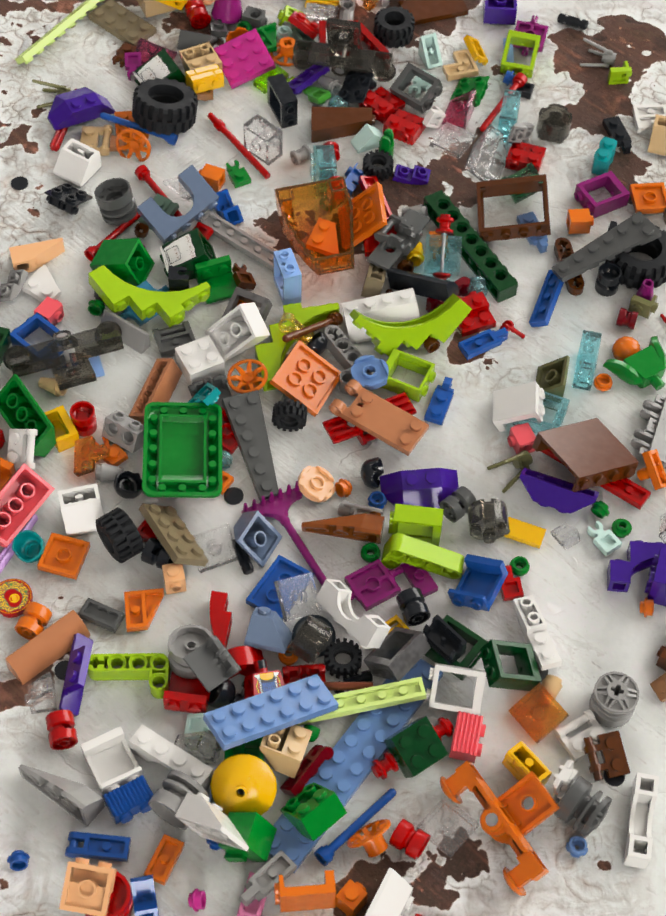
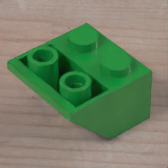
(314, 810)

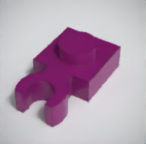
(133, 61)

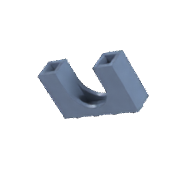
(168, 226)

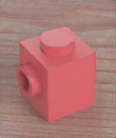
(51, 310)
(521, 438)

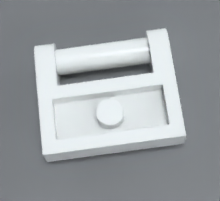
(21, 447)
(575, 745)

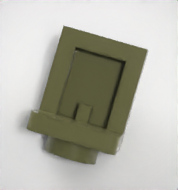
(643, 305)

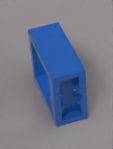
(30, 325)

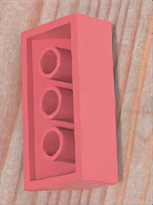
(20, 501)

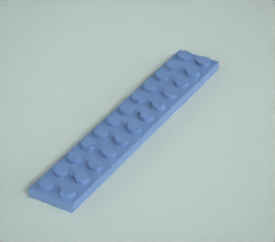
(352, 762)

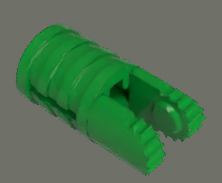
(386, 142)

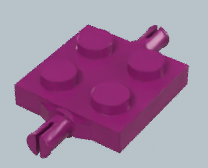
(533, 28)
(373, 584)

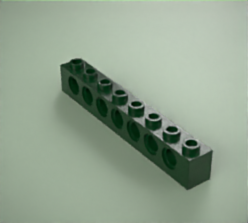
(474, 250)

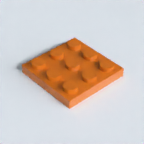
(368, 213)
(306, 378)

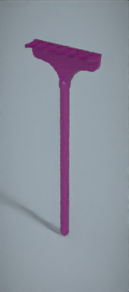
(277, 508)

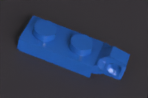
(482, 342)
(440, 402)

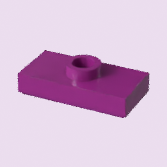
(420, 579)

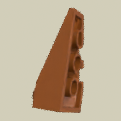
(356, 527)

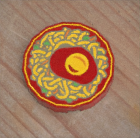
(14, 597)

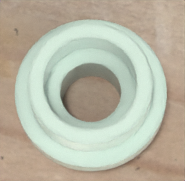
(284, 31)

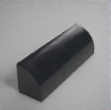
(422, 284)

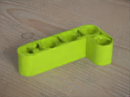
(422, 555)
(128, 672)

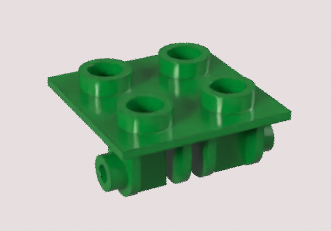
(465, 85)

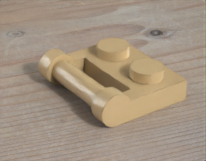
(90, 137)

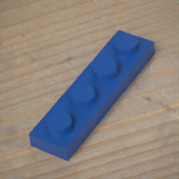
(546, 300)

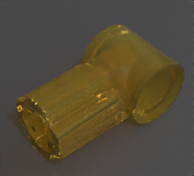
(296, 325)

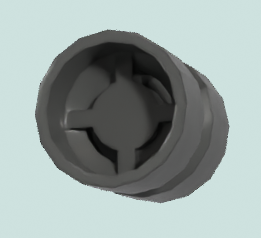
(457, 504)

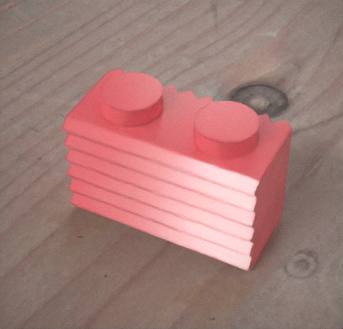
(466, 737)

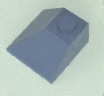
(256, 536)
(268, 631)

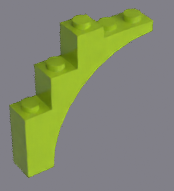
(144, 302)
(436, 324)
(274, 353)

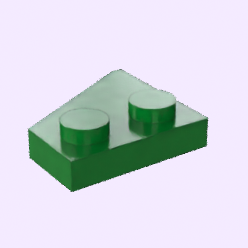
(269, 36)

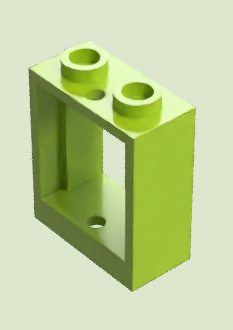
(520, 39)
(412, 363)
(417, 522)

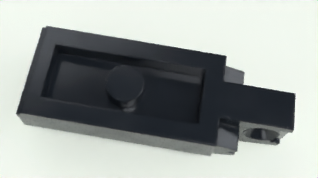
(617, 131)

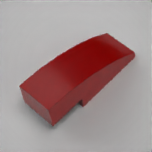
(219, 617)

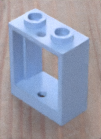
(287, 276)

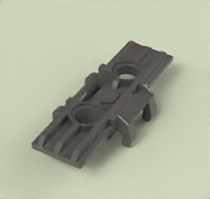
(408, 235)

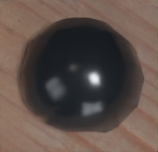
(318, 343)
(370, 472)
(128, 484)
(222, 695)

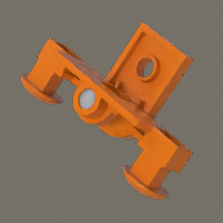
(507, 818)

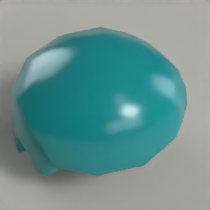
(28, 546)

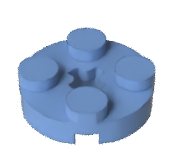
(372, 381)

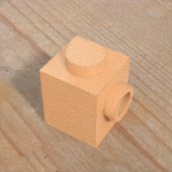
(174, 578)

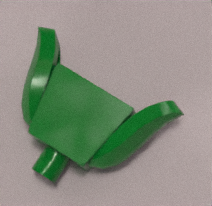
(643, 367)

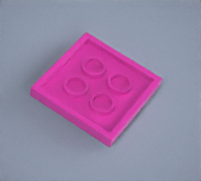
(244, 58)

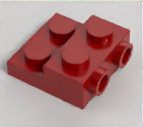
(382, 103)
(405, 126)
(522, 154)
(479, 317)

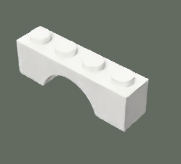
(336, 600)
(157, 749)
(642, 805)

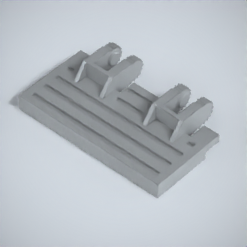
(655, 433)

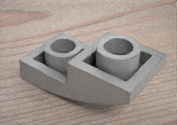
(520, 132)
(12, 288)

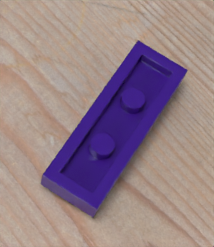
(307, 78)

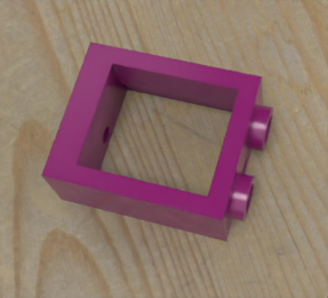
(619, 194)

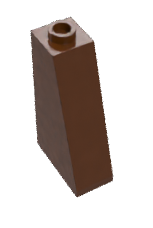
(338, 122)

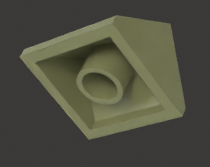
(553, 376)

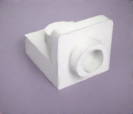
(434, 117)

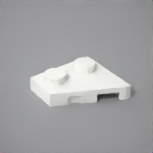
(645, 115)
(41, 285)

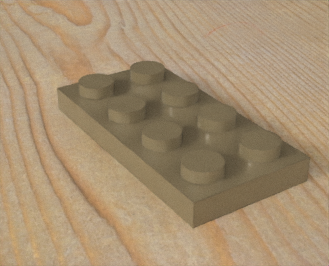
(122, 22)
(173, 535)

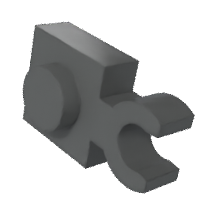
(218, 28)

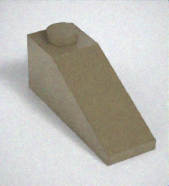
(374, 281)

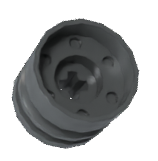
(116, 201)
(583, 807)

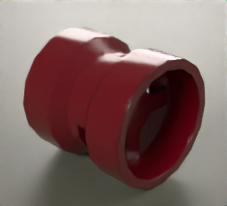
(627, 318)

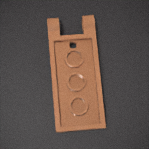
(380, 418)

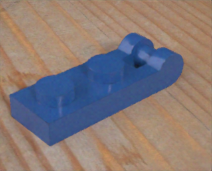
(98, 846)

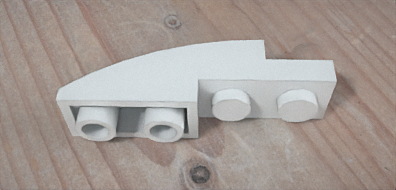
(535, 632)

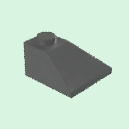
(189, 39)

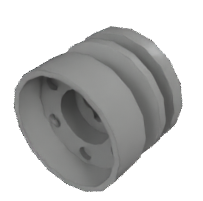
(610, 709)
(168, 800)

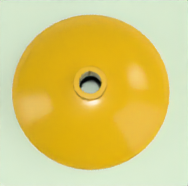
(244, 773)

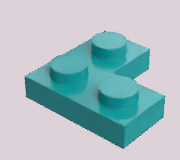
(207, 394)

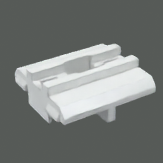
(564, 780)

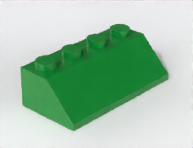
(23, 412)

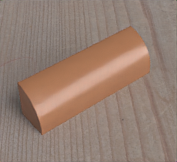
(157, 387)
(46, 647)

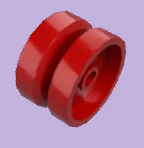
(121, 899)

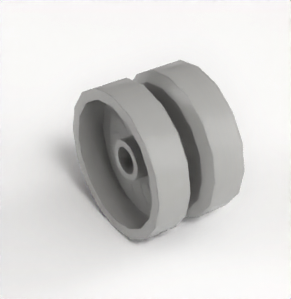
(181, 643)

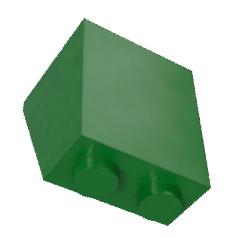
(124, 259)

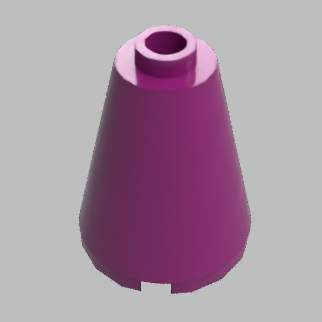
(227, 10)

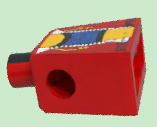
(262, 680)

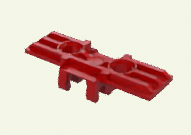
(340, 431)

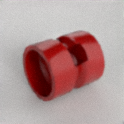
(197, 14)
(83, 418)
(61, 729)
(409, 839)

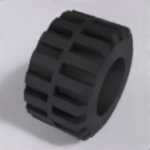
(394, 26)
(119, 535)

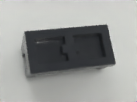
(176, 281)
(445, 640)

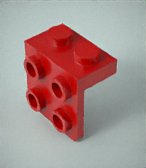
(186, 695)

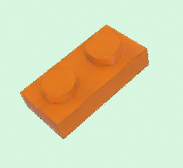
(164, 859)

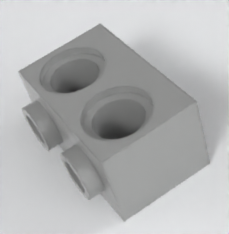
(123, 431)

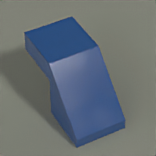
(226, 209)
(144, 896)

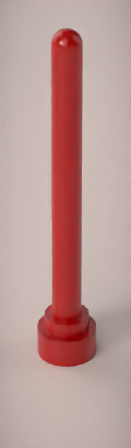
(518, 81)
(143, 174)
(91, 251)

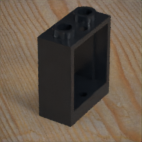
(282, 100)

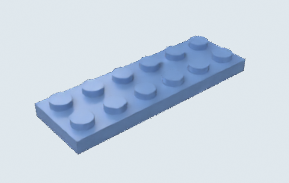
(270, 712)

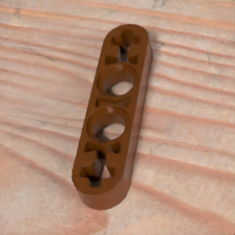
(579, 282)

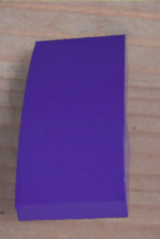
(415, 176)

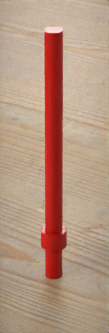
(220, 126)

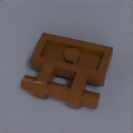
(612, 754)

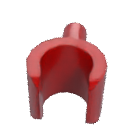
(508, 324)

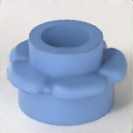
(579, 841)

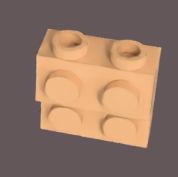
(87, 887)

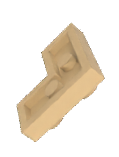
(462, 68)

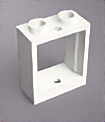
(478, 690)

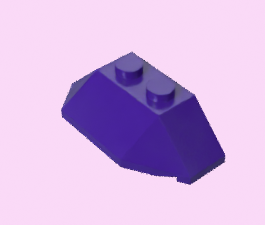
(77, 107)
(419, 486)
(556, 492)

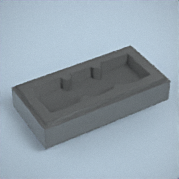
(101, 615)

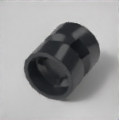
(608, 279)
(155, 553)
(413, 605)

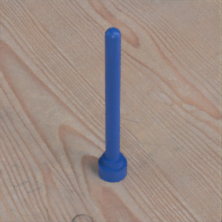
(171, 139)
(326, 853)

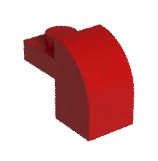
(245, 657)

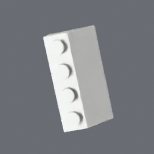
(387, 307)
(392, 896)

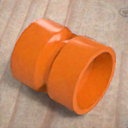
(33, 620)

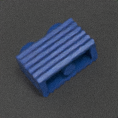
(128, 800)

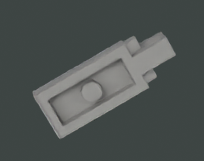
(263, 880)

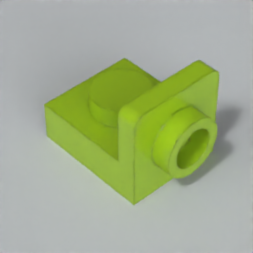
(284, 14)
(620, 75)

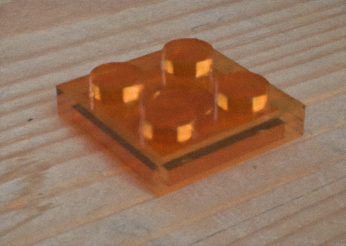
(538, 713)

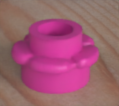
(197, 900)

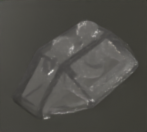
(487, 155)

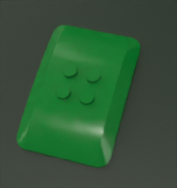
(182, 450)

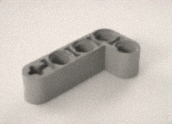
(343, 351)

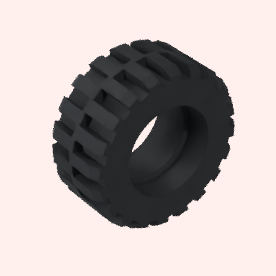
(164, 106)
(636, 271)

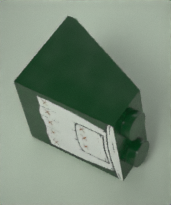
(160, 67)
(187, 251)

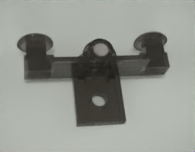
(343, 52)
(70, 368)

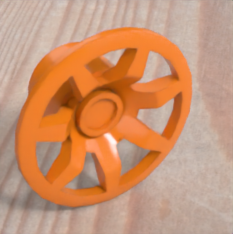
(286, 50)
(135, 144)
(248, 379)
(371, 840)

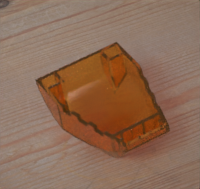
(302, 206)

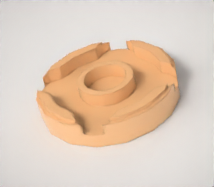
(316, 484)

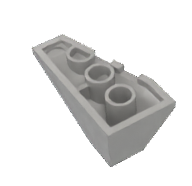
(70, 795)

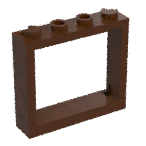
(510, 187)

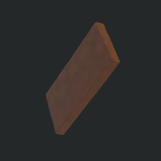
(434, 10)

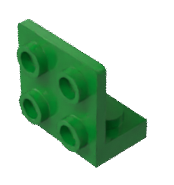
(218, 275)

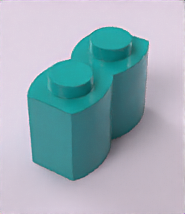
(604, 156)

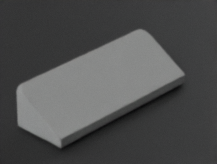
(131, 334)

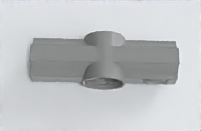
(347, 9)

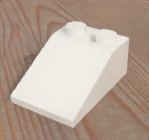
(238, 331)
(209, 821)

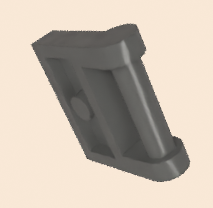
(168, 343)

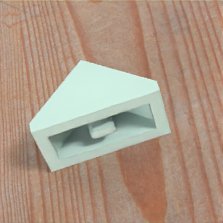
(429, 51)
(366, 139)

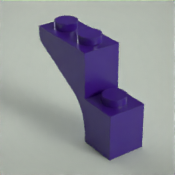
(639, 558)

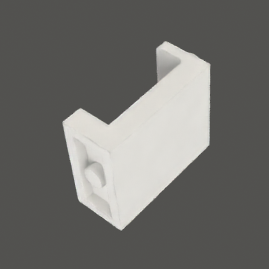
(517, 404)
(111, 760)

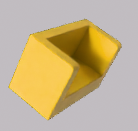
(64, 428)

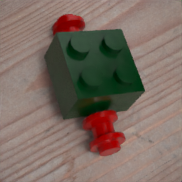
(414, 748)

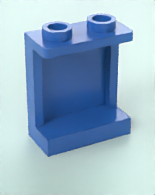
(479, 583)

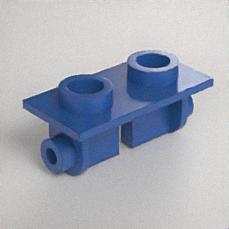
(352, 176)

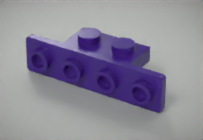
(76, 674)

